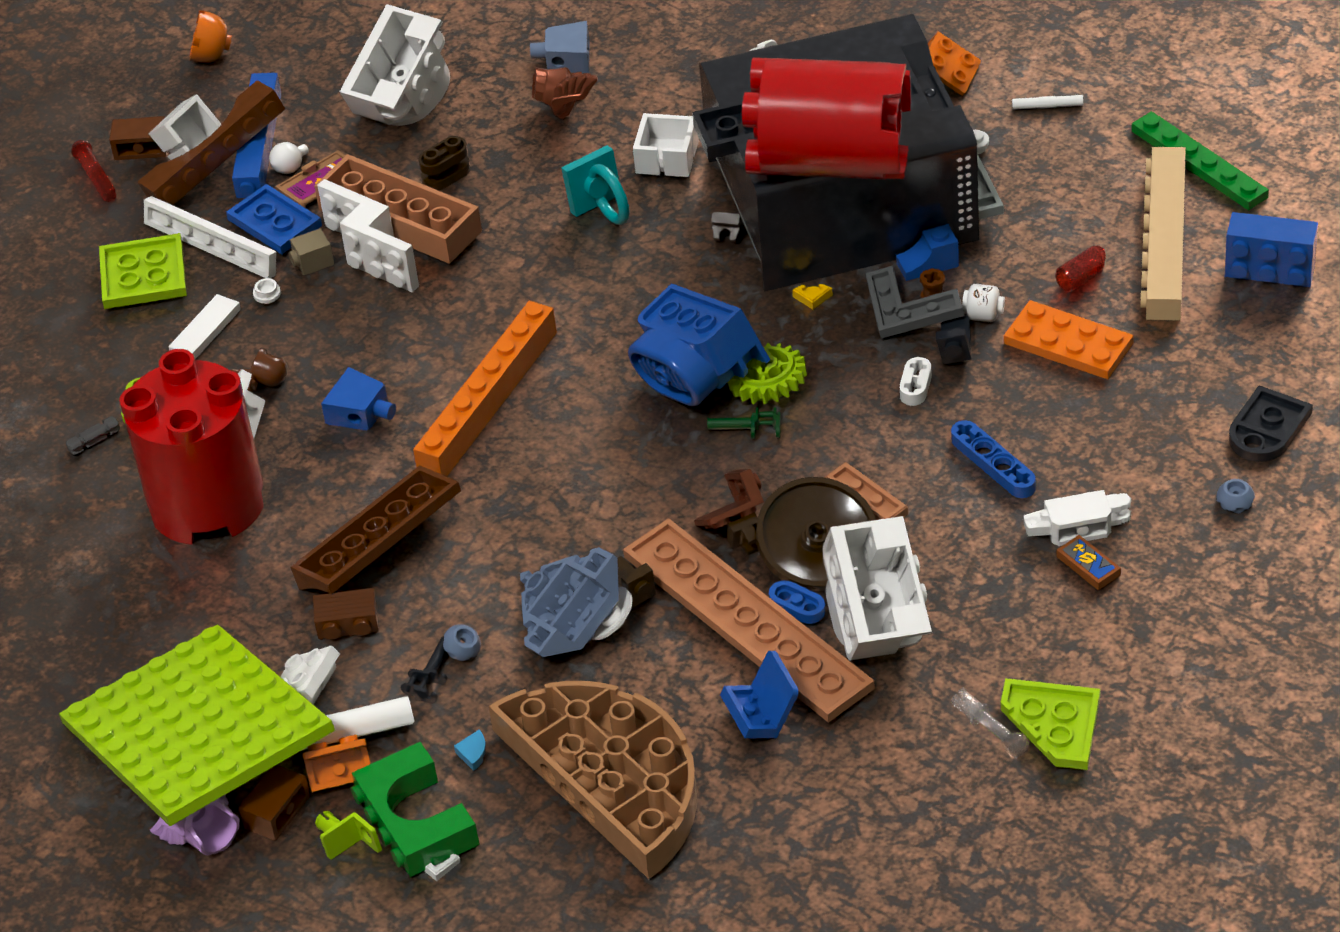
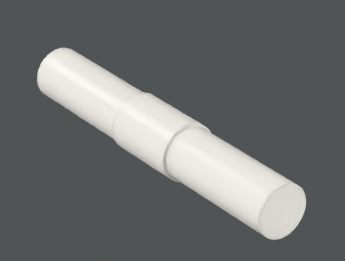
(1047, 102)

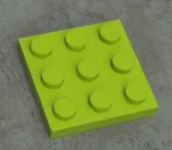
(142, 271)

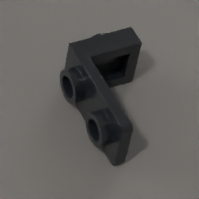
(955, 340)

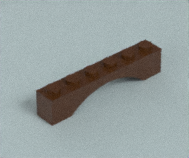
(250, 114)

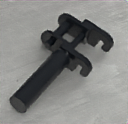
(427, 676)

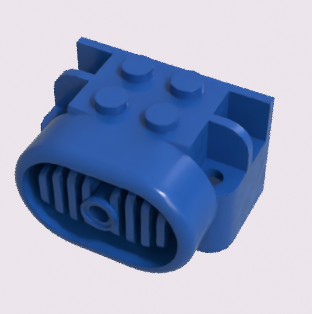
(692, 345)

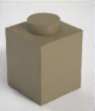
(311, 252)

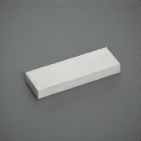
(206, 325)

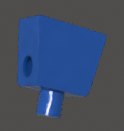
(357, 402)

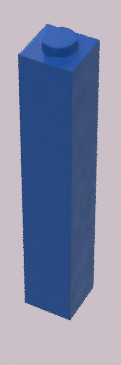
(253, 157)

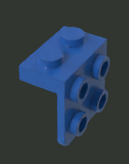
(765, 704)

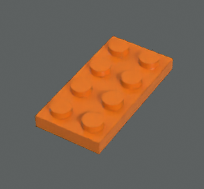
(1068, 339)

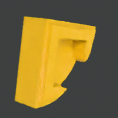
(813, 295)

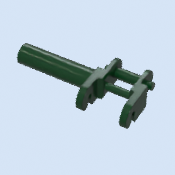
(747, 422)

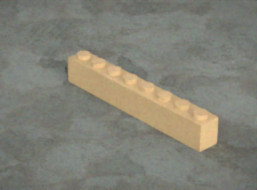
(1165, 234)

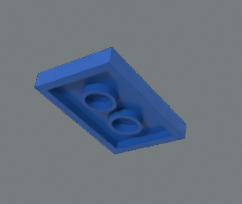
(273, 218)

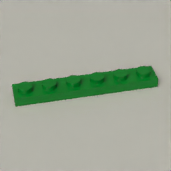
(1202, 161)

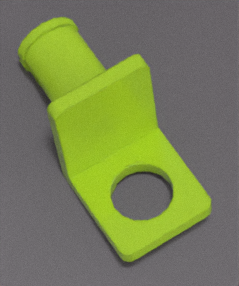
(345, 833)

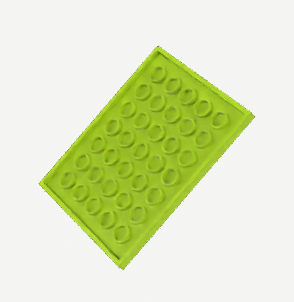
(195, 723)

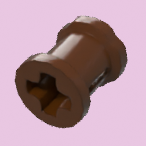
(932, 282)

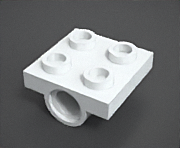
(310, 671)

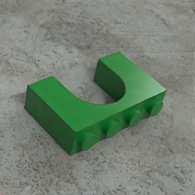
(412, 842)

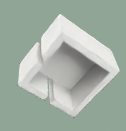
(185, 127)
(665, 145)

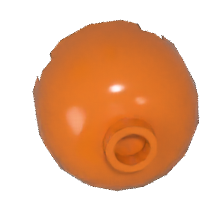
(209, 38)

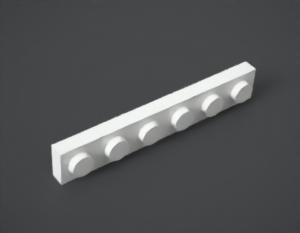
(210, 237)

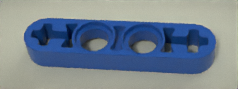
(997, 455)

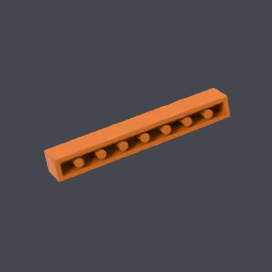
(486, 389)

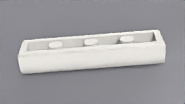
(370, 719)

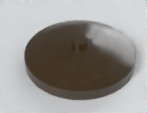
(797, 523)

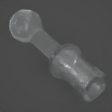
(1015, 743)

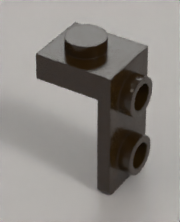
(637, 581)

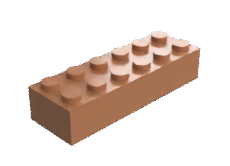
(419, 214)

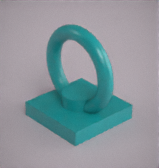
(594, 182)

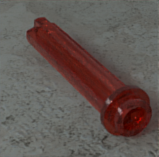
(83, 152)

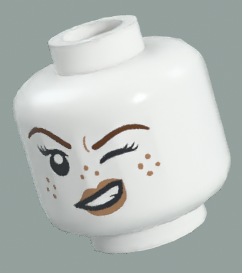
(983, 302)

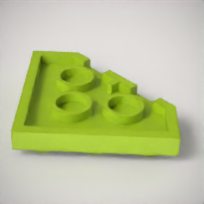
(1054, 718)

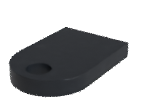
(1268, 421)

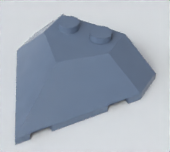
(568, 601)

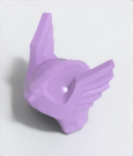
(207, 829)

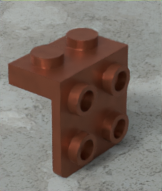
(746, 494)

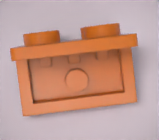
(334, 764)

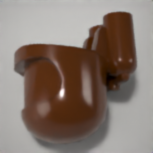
(266, 370)

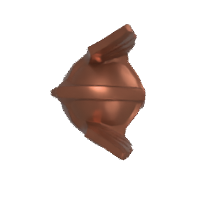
(561, 88)

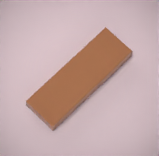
(880, 501)

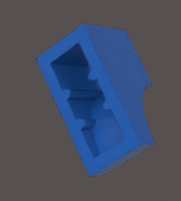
(934, 250)

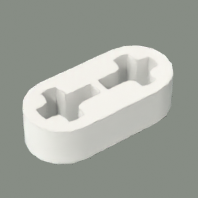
(919, 381)

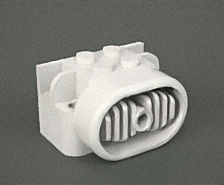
(399, 69)
(874, 588)

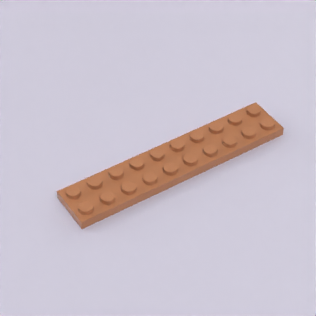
(749, 618)

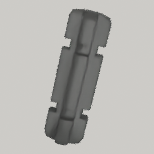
(92, 435)

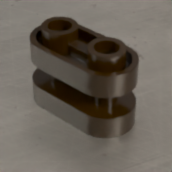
(444, 163)

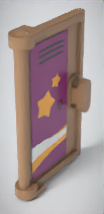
(301, 185)

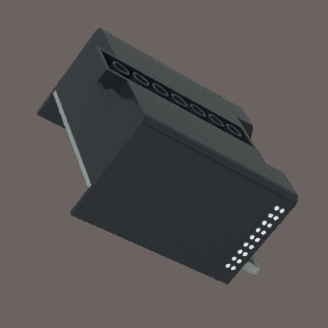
(839, 225)

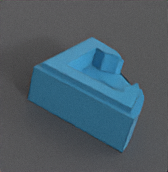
(472, 749)

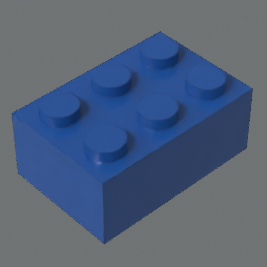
(1271, 249)

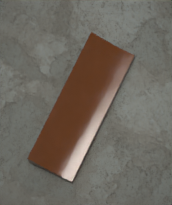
(374, 530)

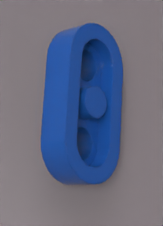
(798, 601)

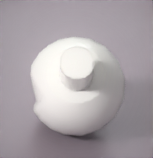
(287, 157)

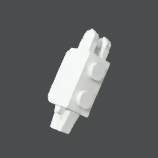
(1080, 514)

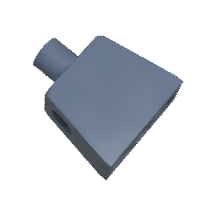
(565, 47)

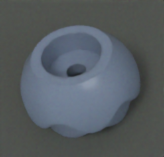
(1235, 495)
(460, 650)

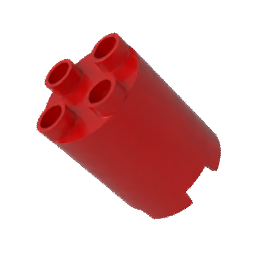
(826, 118)
(193, 447)

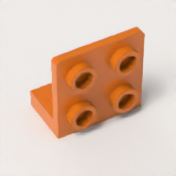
(953, 63)

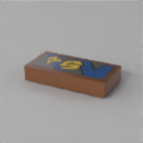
(1088, 562)

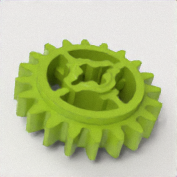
(771, 379)

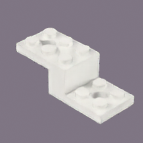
(368, 235)

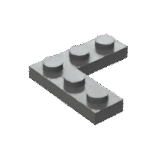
(896, 317)

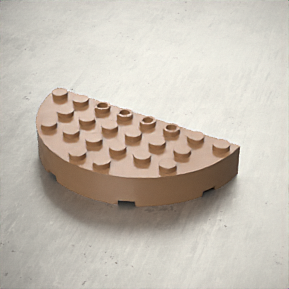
(610, 760)

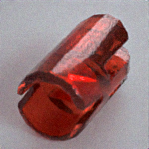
(1081, 268)

